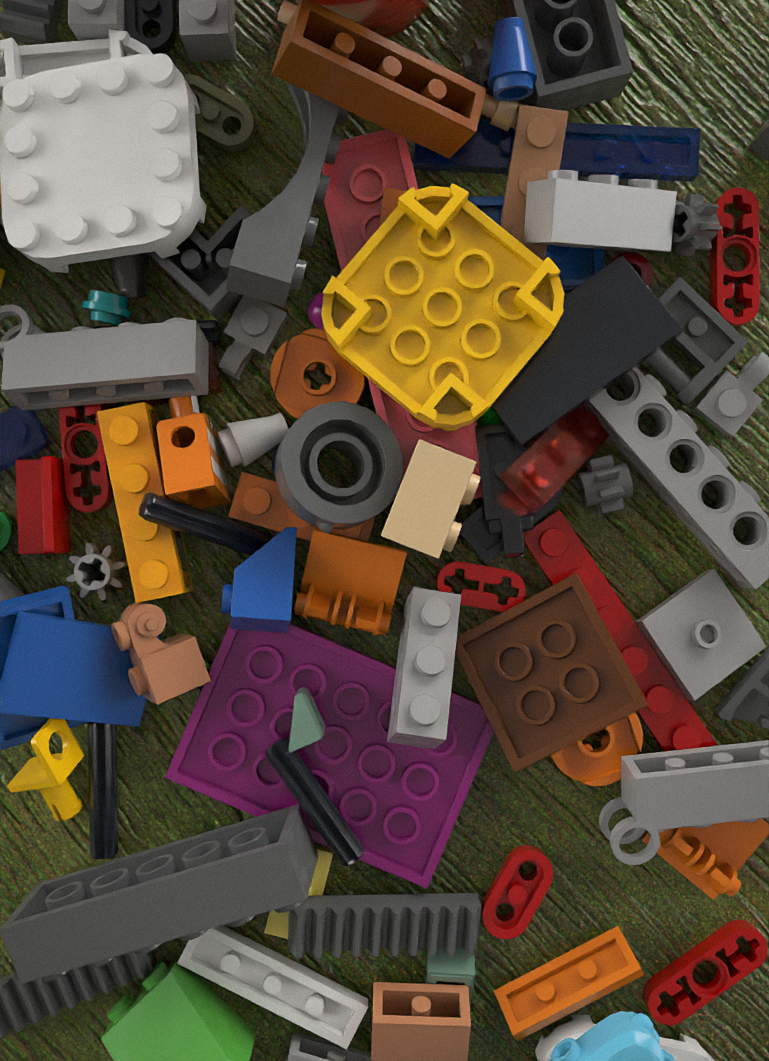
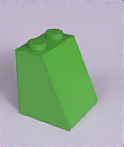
(176, 1020)

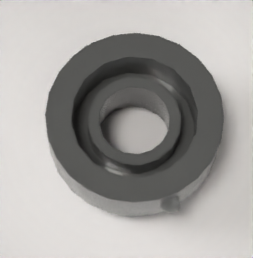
(363, 440)

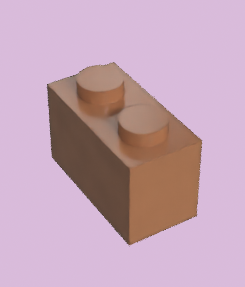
(420, 1022)

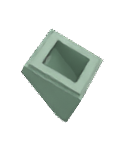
(306, 721)
(451, 969)

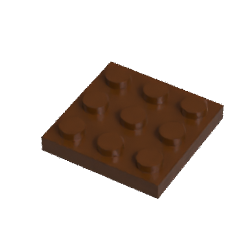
(548, 673)

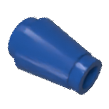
(511, 61)

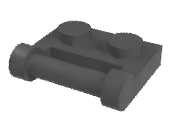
(704, 340)

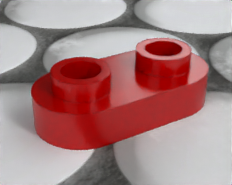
(518, 890)

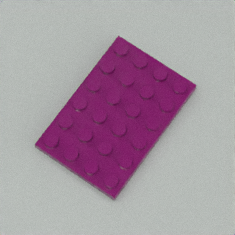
(390, 794)

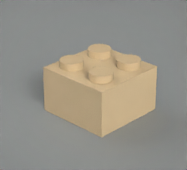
(430, 500)

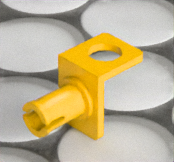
(50, 771)

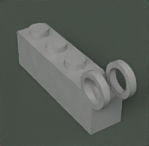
(102, 363)
(687, 790)

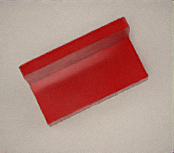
(42, 506)

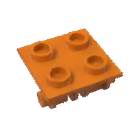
(350, 582)
(712, 853)

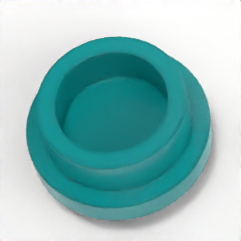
(106, 307)

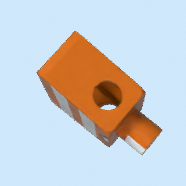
(191, 456)

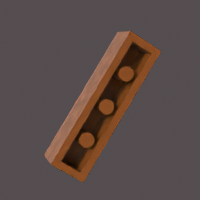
(378, 79)

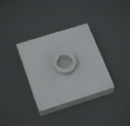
(701, 634)

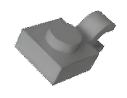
(253, 329)
(731, 398)

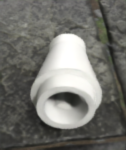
(251, 438)

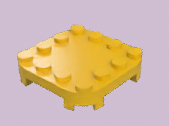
(442, 307)

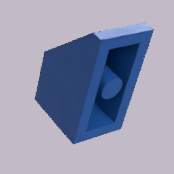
(263, 587)

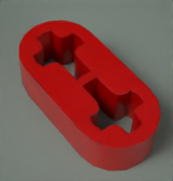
(482, 574)

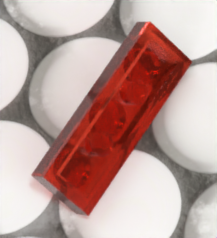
(554, 458)

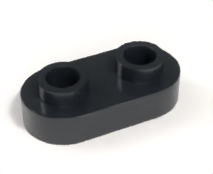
(152, 14)

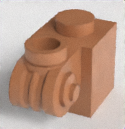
(159, 667)

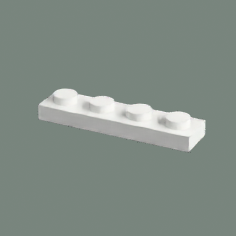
(276, 983)

